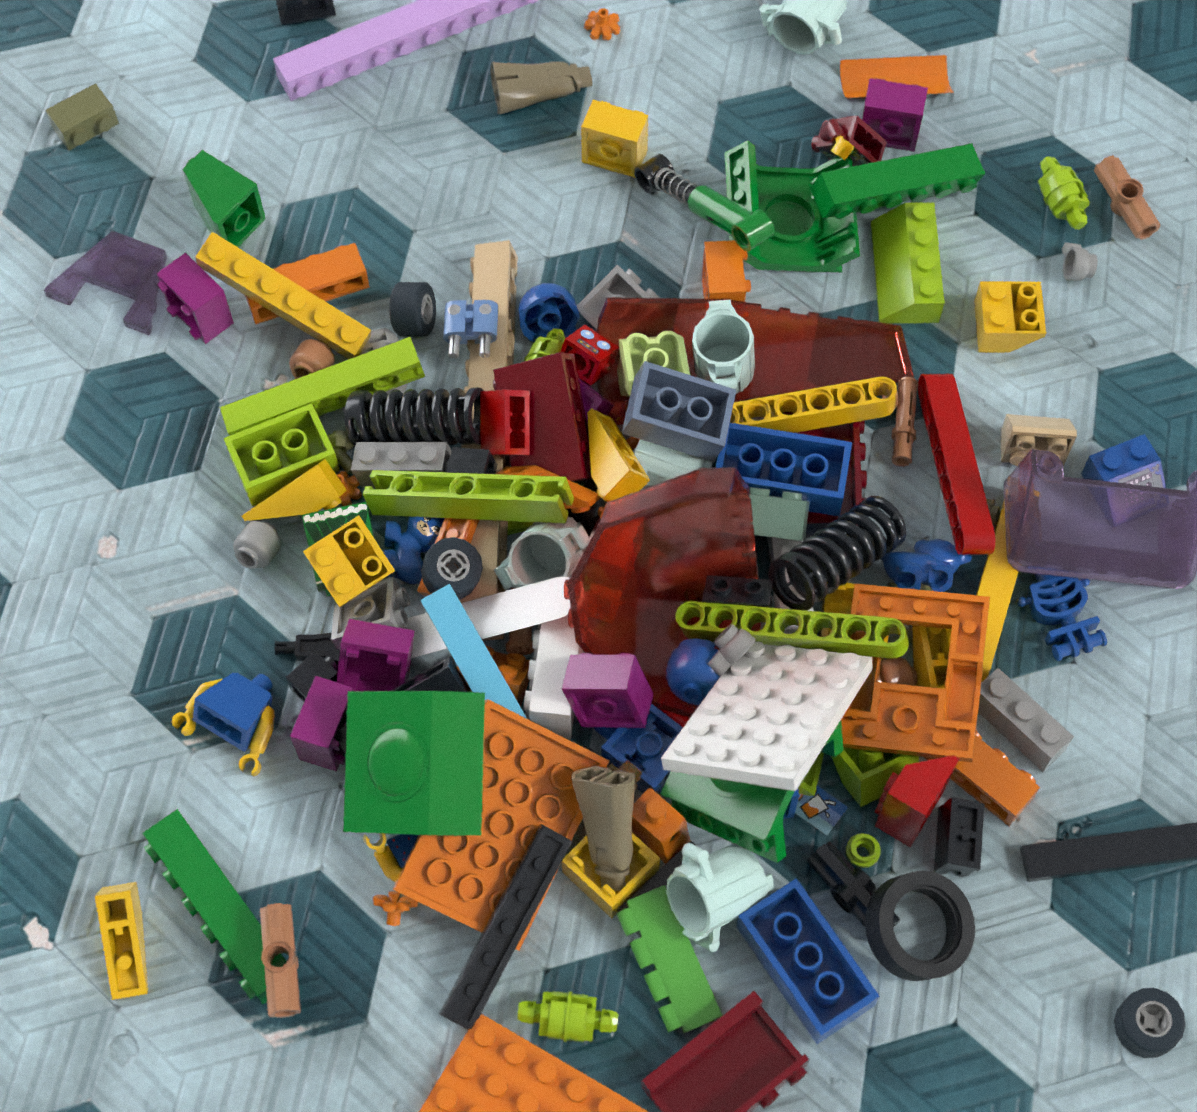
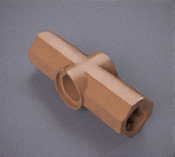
(1127, 197)
(281, 981)

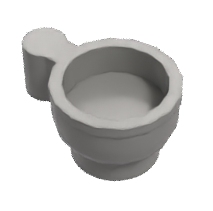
(1078, 262)
(732, 646)

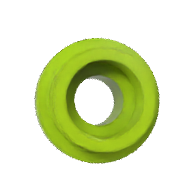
(868, 842)

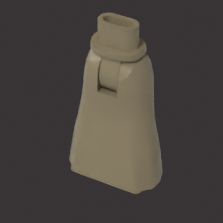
(527, 84)
(607, 811)

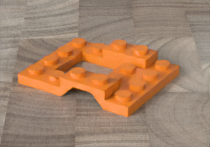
(918, 717)

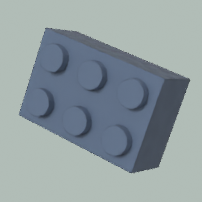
(679, 411)

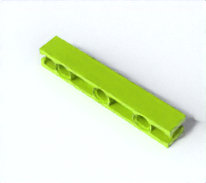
(329, 387)
(469, 496)

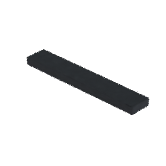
(1110, 852)
(505, 927)

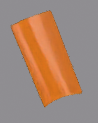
(912, 70)

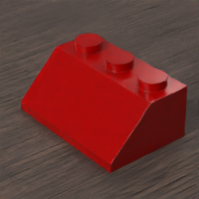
(912, 797)

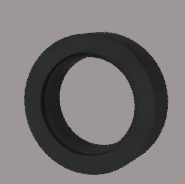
(958, 920)

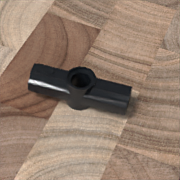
(848, 885)

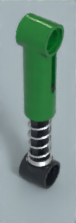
(746, 227)

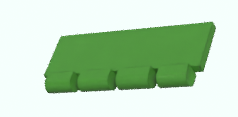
(675, 962)

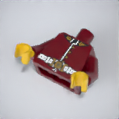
(850, 138)

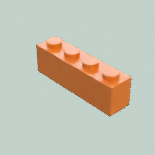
(324, 275)
(995, 781)

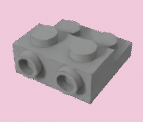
(615, 285)
(379, 605)

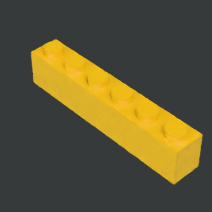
(282, 296)

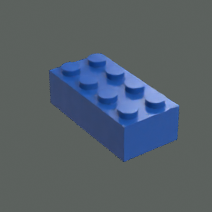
(789, 464)
(807, 961)

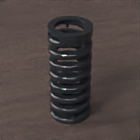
(455, 418)
(848, 549)

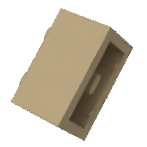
(1025, 433)

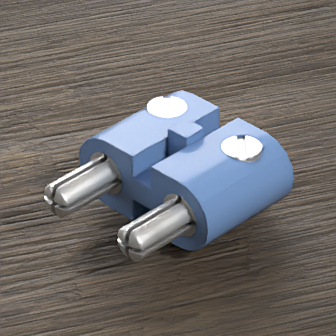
(470, 322)

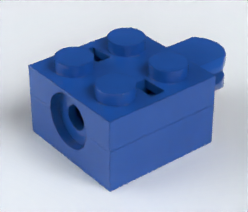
(642, 747)

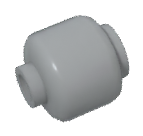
(257, 545)

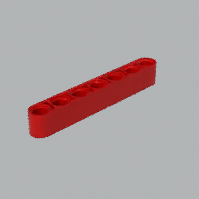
(956, 465)

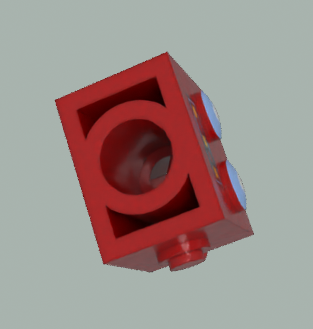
(592, 353)

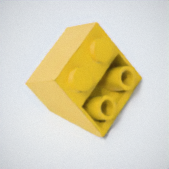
(1008, 315)
(349, 561)

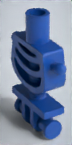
(1048, 597)

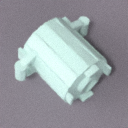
(804, 23)
(724, 347)
(666, 463)
(543, 553)
(715, 890)

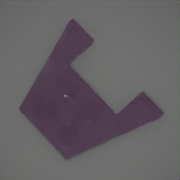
(121, 267)

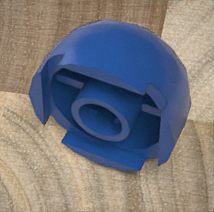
(547, 308)
(688, 670)

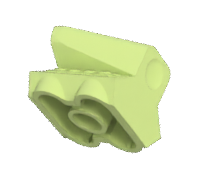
(663, 350)

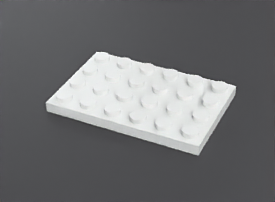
(768, 716)

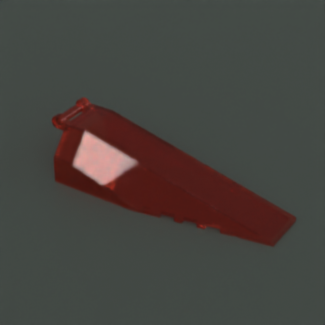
(789, 348)

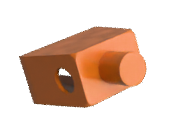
(655, 824)

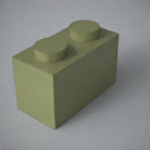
(82, 116)

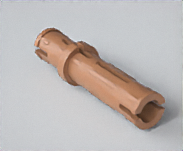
(904, 432)

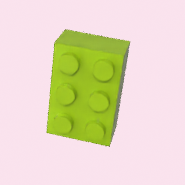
(279, 451)

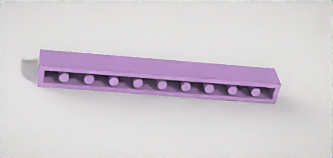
(382, 40)

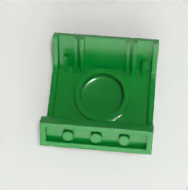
(801, 235)
(414, 762)
(738, 810)

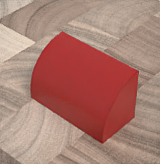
(505, 422)

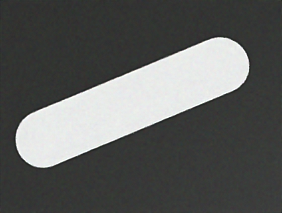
(499, 613)

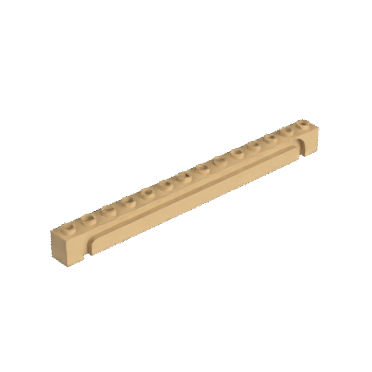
(494, 280)

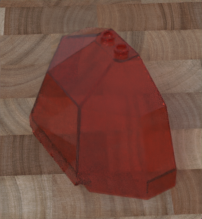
(653, 557)

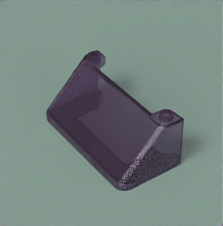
(1099, 526)

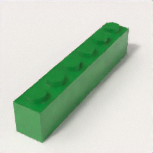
(897, 181)
(212, 897)

